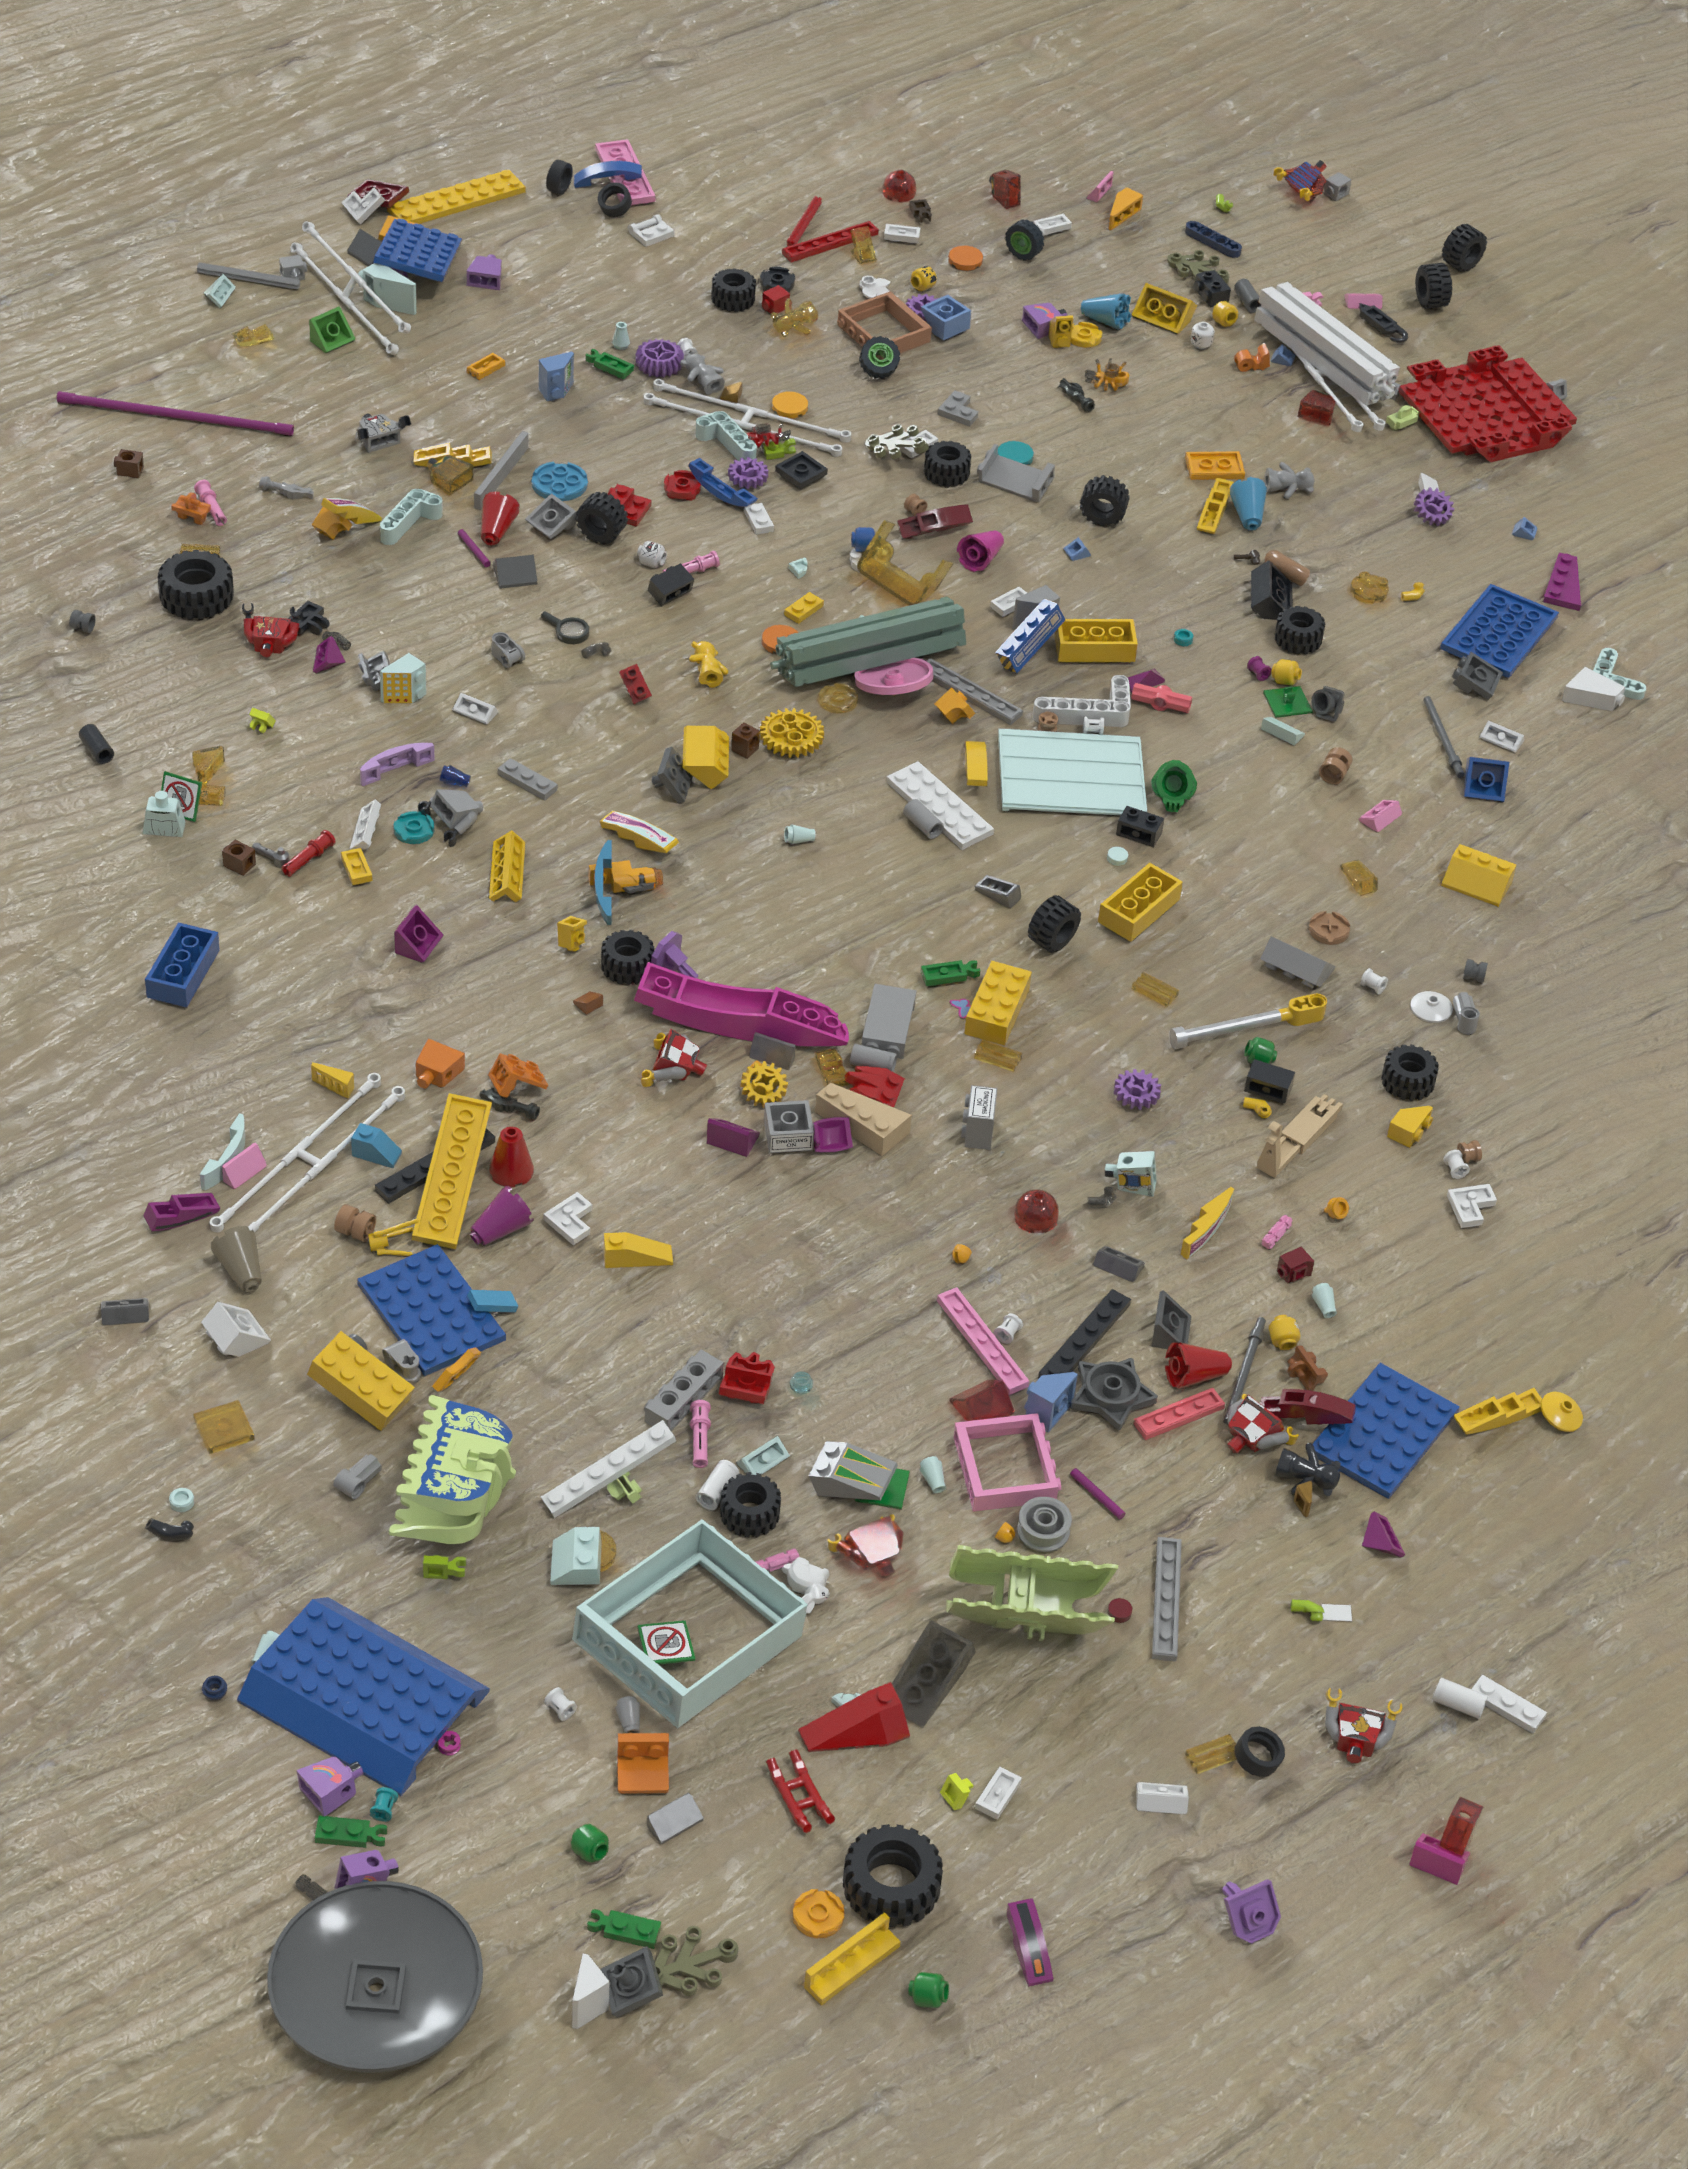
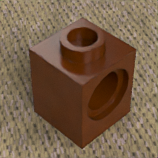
(129, 463)
(745, 740)
(239, 857)

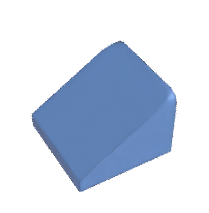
(1283, 356)
(1524, 529)
(1077, 550)

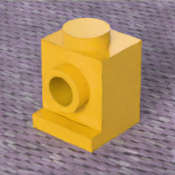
(571, 933)

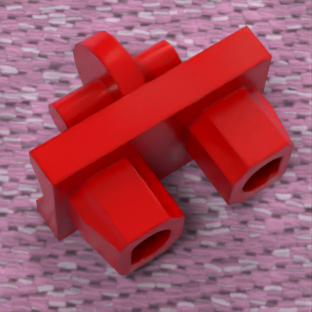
(635, 683)

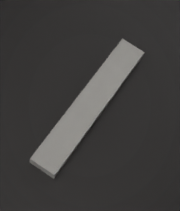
(501, 469)
(975, 694)
(1166, 1599)

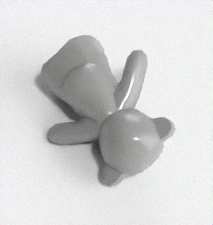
(707, 375)
(1288, 480)

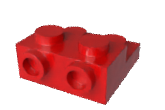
(634, 505)

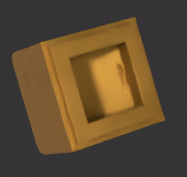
(732, 392)
(1303, 1497)

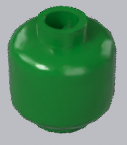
(1260, 1050)
(590, 1843)
(929, 1990)

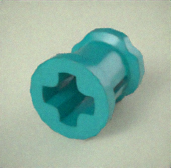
(383, 1804)

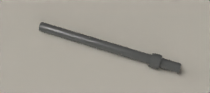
(1454, 760)
(1255, 1338)

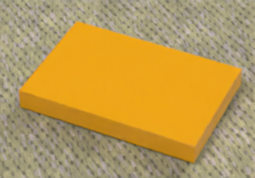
(1214, 465)

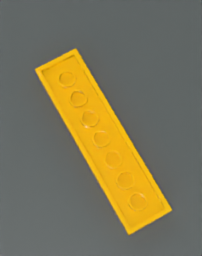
(458, 197)
(451, 1171)

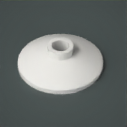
(1431, 1007)

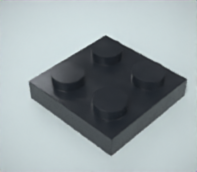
(801, 470)

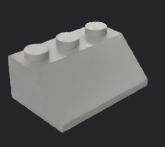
(1296, 963)

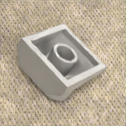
(552, 517)

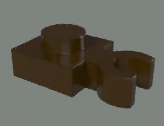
(920, 208)

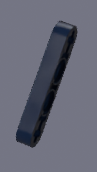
(1213, 239)

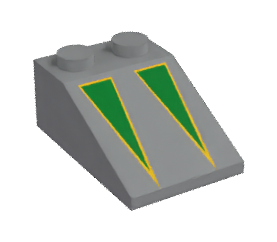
(851, 1472)

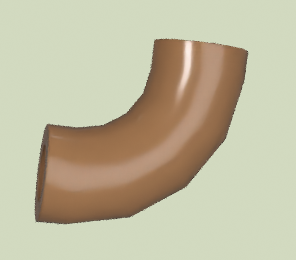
(1292, 570)

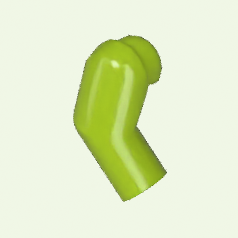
(1224, 206)
(1308, 1606)

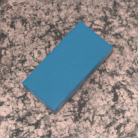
(492, 1301)

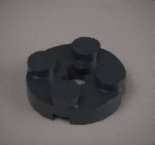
(775, 277)

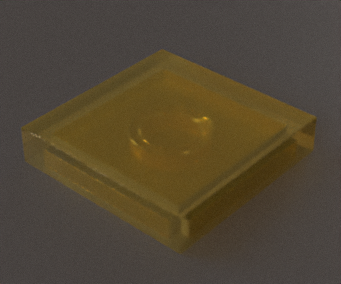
(223, 1427)

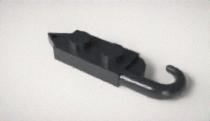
(1382, 322)

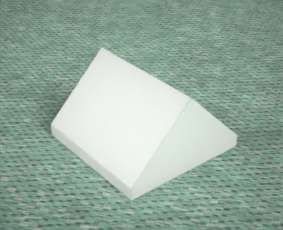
(590, 1993)

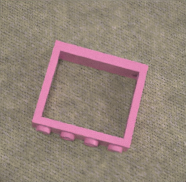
(1008, 1496)

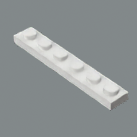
(608, 1469)

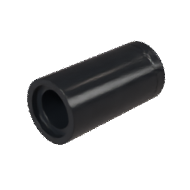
(96, 744)

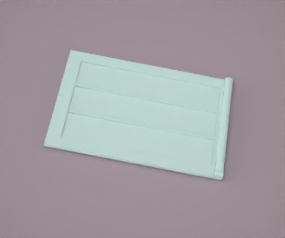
(1070, 772)

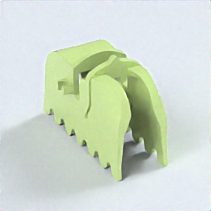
(1038, 1591)

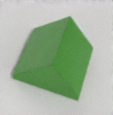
(330, 330)

